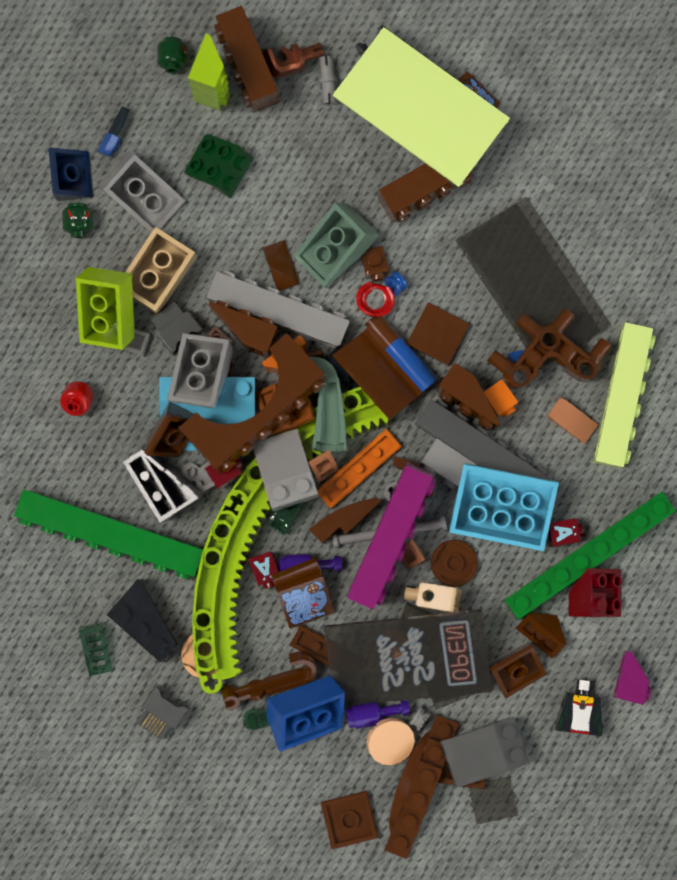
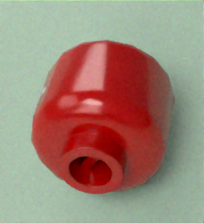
(76, 398)

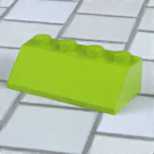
(208, 77)

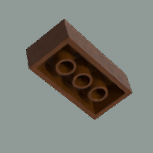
(245, 54)
(415, 192)

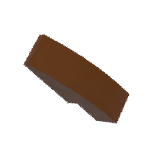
(343, 518)

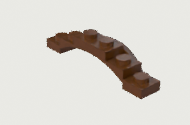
(417, 786)

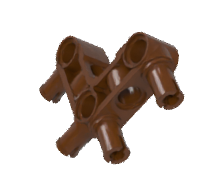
(562, 351)

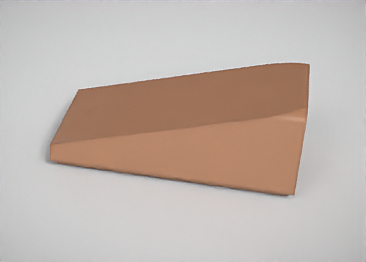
(572, 420)

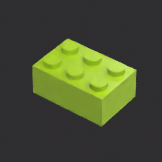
(105, 308)

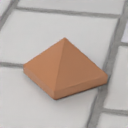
(412, 555)

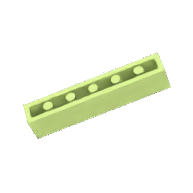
(623, 395)

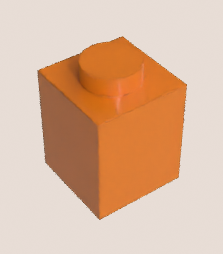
(501, 399)

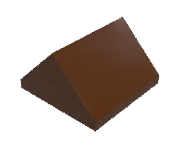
(166, 437)
(517, 669)

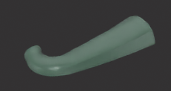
(330, 419)

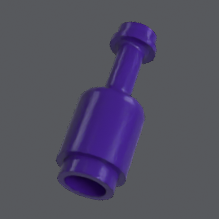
(293, 559)
(370, 713)

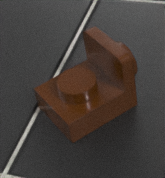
(375, 264)

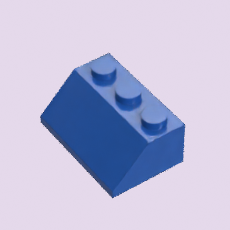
(306, 712)

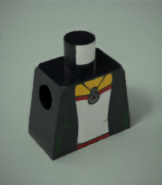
(580, 712)

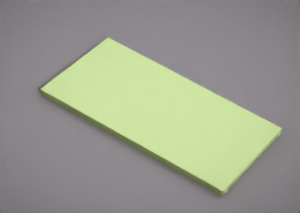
(421, 107)

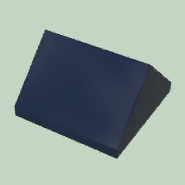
(70, 174)

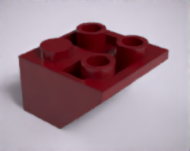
(596, 594)

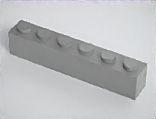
(286, 312)

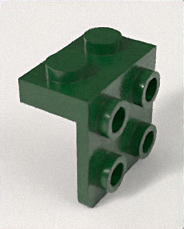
(219, 164)

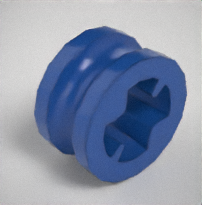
(396, 283)

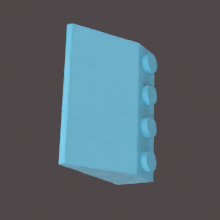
(233, 406)
(503, 507)

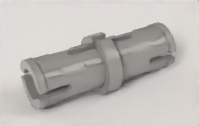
(328, 80)

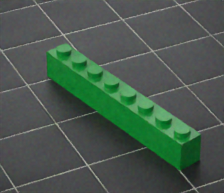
(108, 533)
(589, 555)

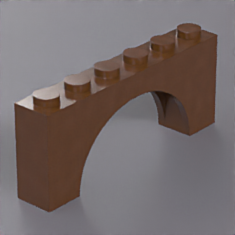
(227, 442)

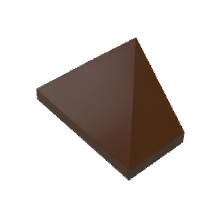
(280, 265)
(544, 632)

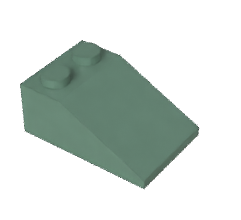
(335, 243)

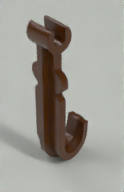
(273, 684)

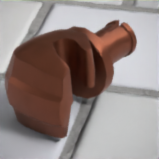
(294, 59)

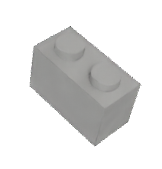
(445, 463)

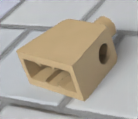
(445, 598)

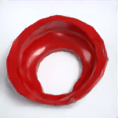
(363, 293)

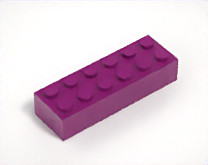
(390, 535)

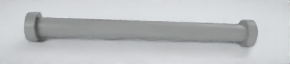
(368, 535)

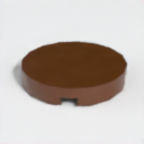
(451, 569)

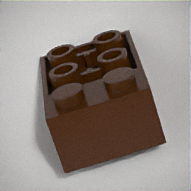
(251, 332)
(464, 390)

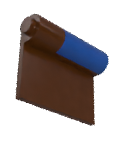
(385, 367)

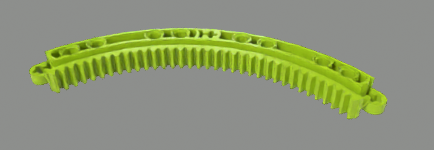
(216, 582)

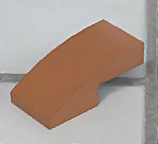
(323, 466)

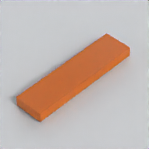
(358, 468)

